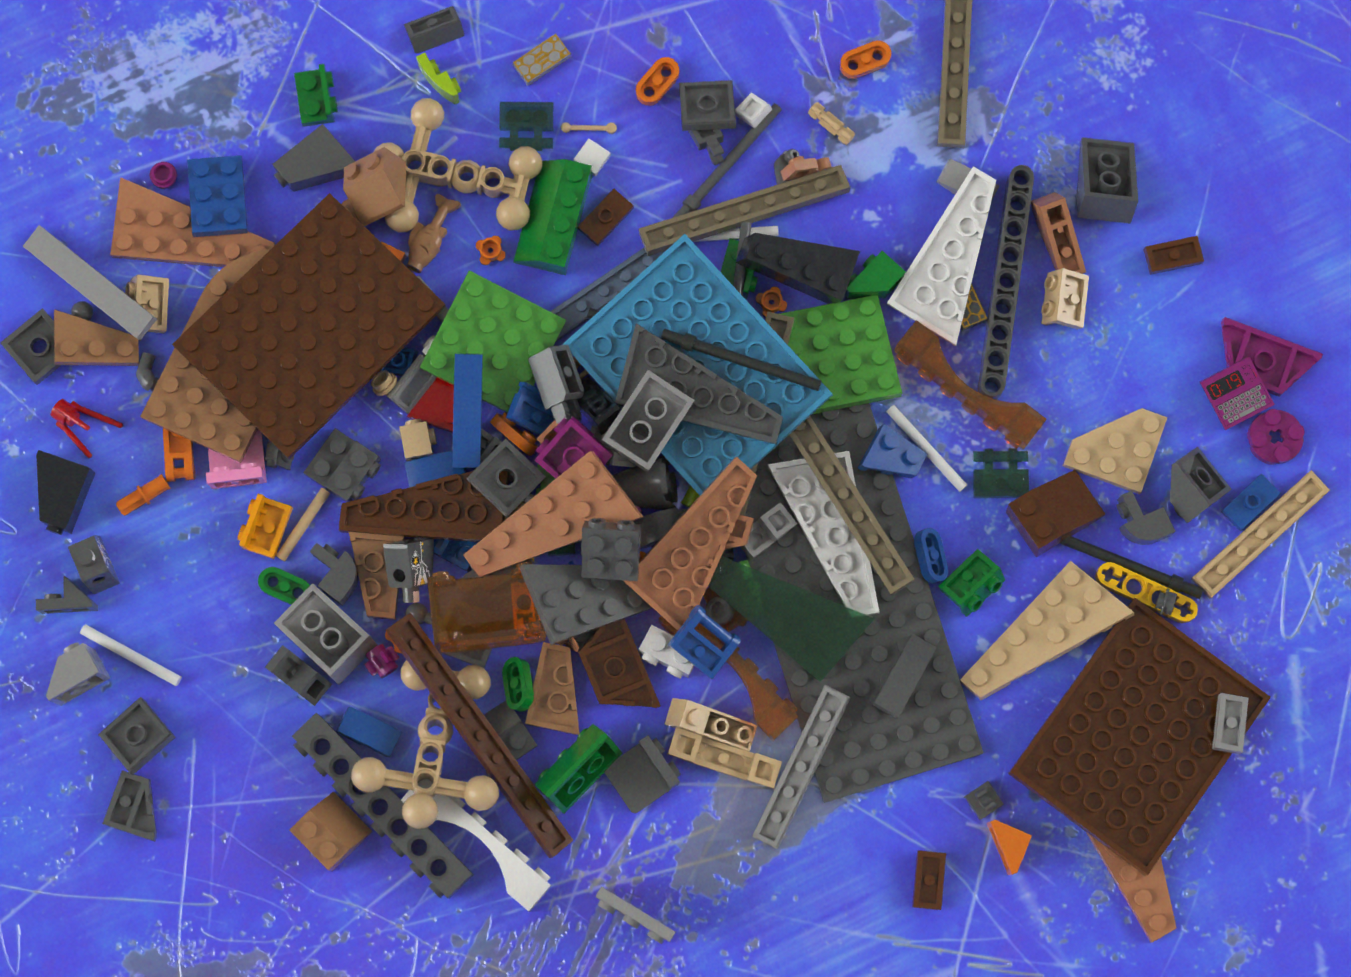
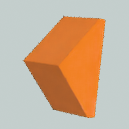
(1010, 844)

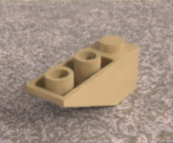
(710, 723)

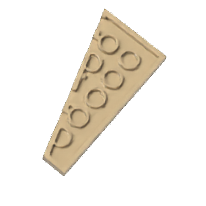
(1055, 622)

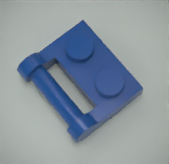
(700, 650)

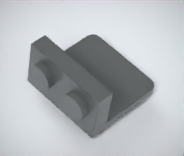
(643, 774)

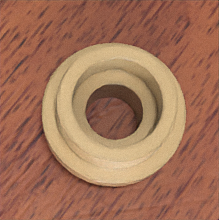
(383, 383)

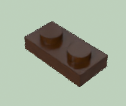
(1173, 255)
(929, 880)

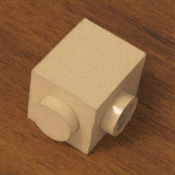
(417, 439)

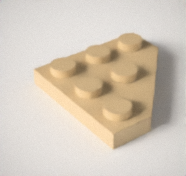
(1118, 450)

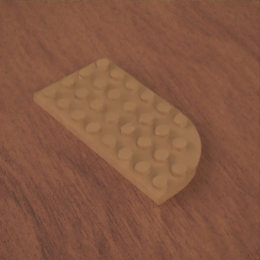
(187, 401)

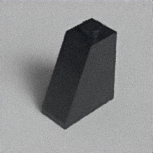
(61, 491)

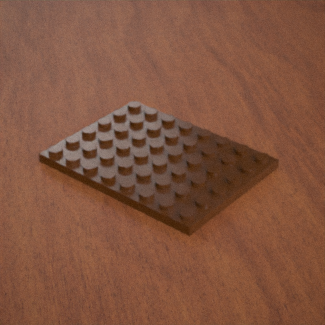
(309, 325)
(1135, 737)

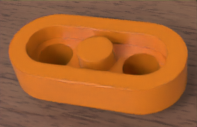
(863, 58)
(656, 82)
(523, 440)

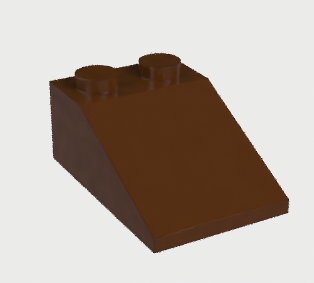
(1054, 512)

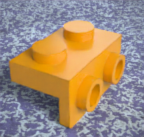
(264, 526)

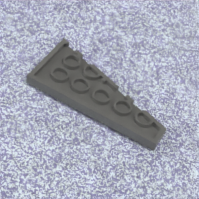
(716, 401)

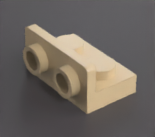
(153, 296)
(1065, 298)

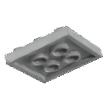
(634, 916)

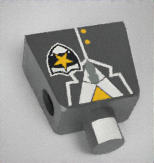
(93, 562)
(409, 565)

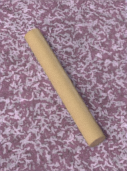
(303, 524)

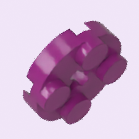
(1289, 430)

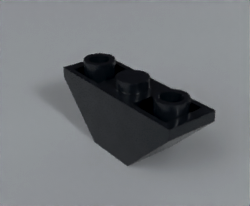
(597, 406)

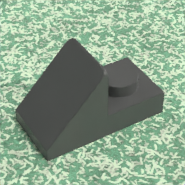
(74, 601)
(511, 730)

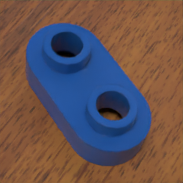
(931, 555)

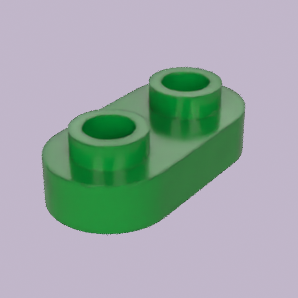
(286, 584)
(518, 684)

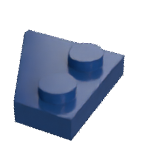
(892, 454)

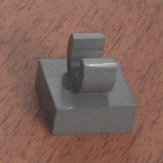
(983, 800)

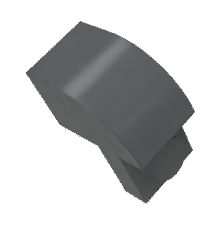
(656, 525)
(1143, 528)
(342, 576)
(298, 675)

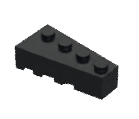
(802, 265)

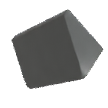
(434, 29)

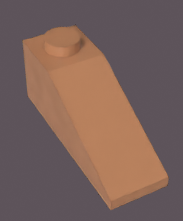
(1058, 232)

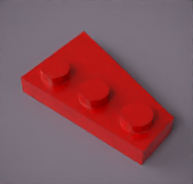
(436, 406)

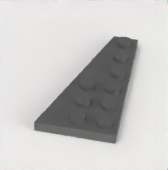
(576, 604)

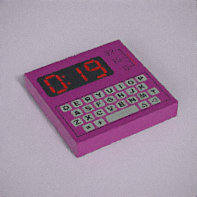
(1236, 393)

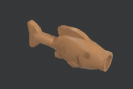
(426, 240)

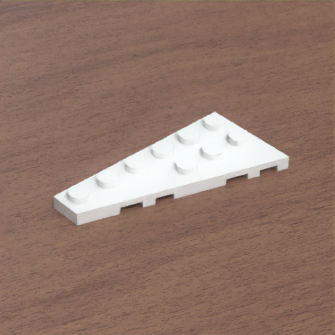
(942, 272)
(828, 533)

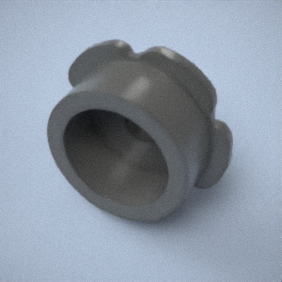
(1166, 602)

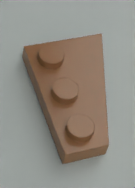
(91, 343)
(378, 596)
(554, 692)

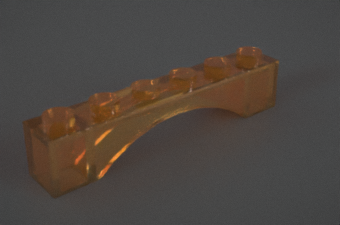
(924, 352)
(769, 710)

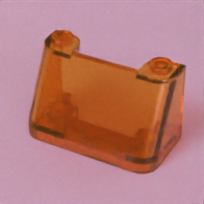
(482, 612)

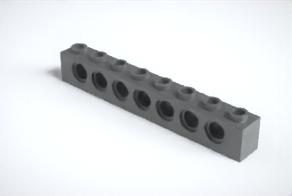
(456, 873)

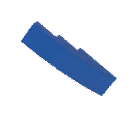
(467, 410)

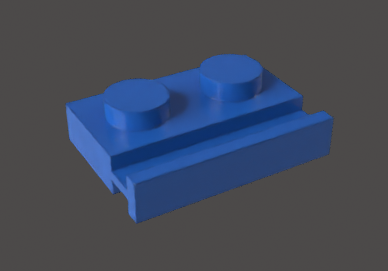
(528, 410)

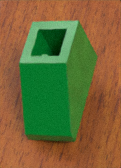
(877, 278)

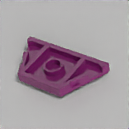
(1275, 359)

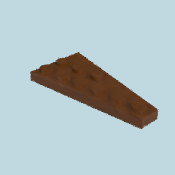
(432, 510)

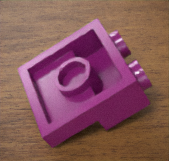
(569, 446)

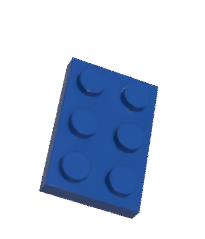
(217, 196)

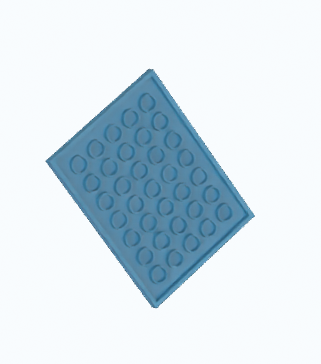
(693, 297)

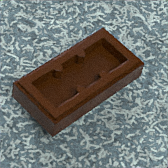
(605, 217)

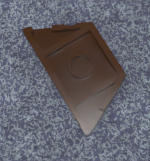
(617, 668)

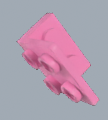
(230, 473)

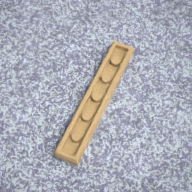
(1260, 534)

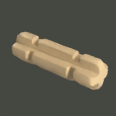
(831, 123)

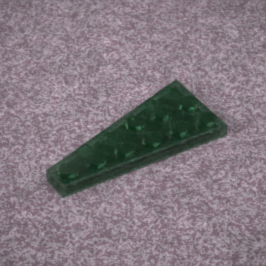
(797, 620)

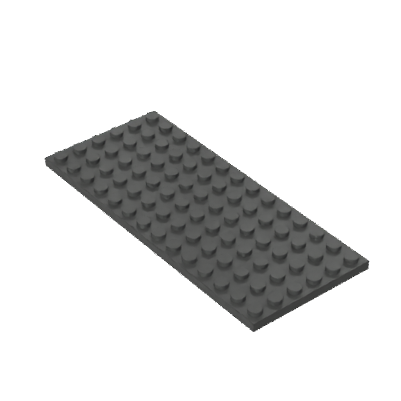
(868, 743)

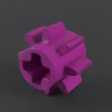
(381, 661)

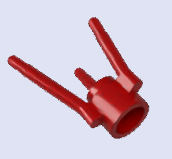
(68, 415)

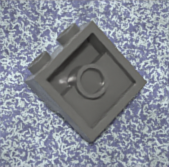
(343, 466)
(610, 549)

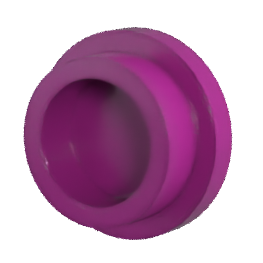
(163, 175)

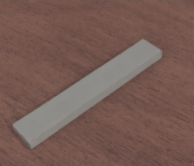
(89, 282)
(801, 766)

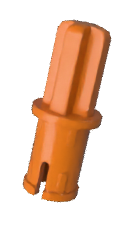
(142, 495)

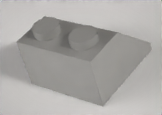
(75, 673)

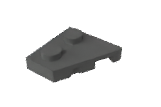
(132, 807)

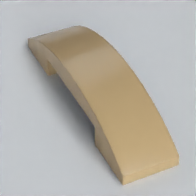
(724, 758)

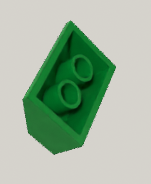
(578, 768)

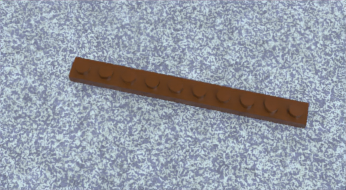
(479, 735)

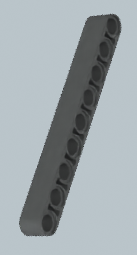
(1008, 270)

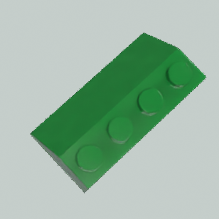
(554, 215)

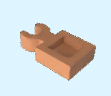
(801, 167)

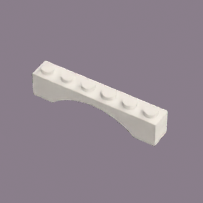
(521, 880)

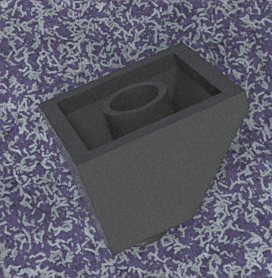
(1195, 485)

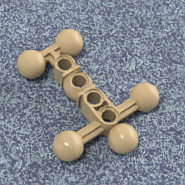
(523, 163)
(421, 809)

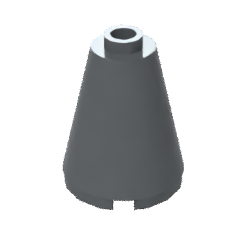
(650, 489)

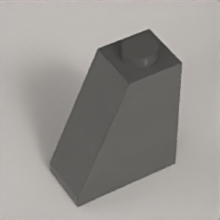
(312, 161)

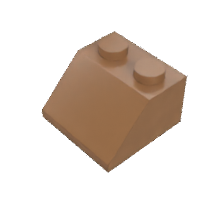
(376, 185)
(331, 831)

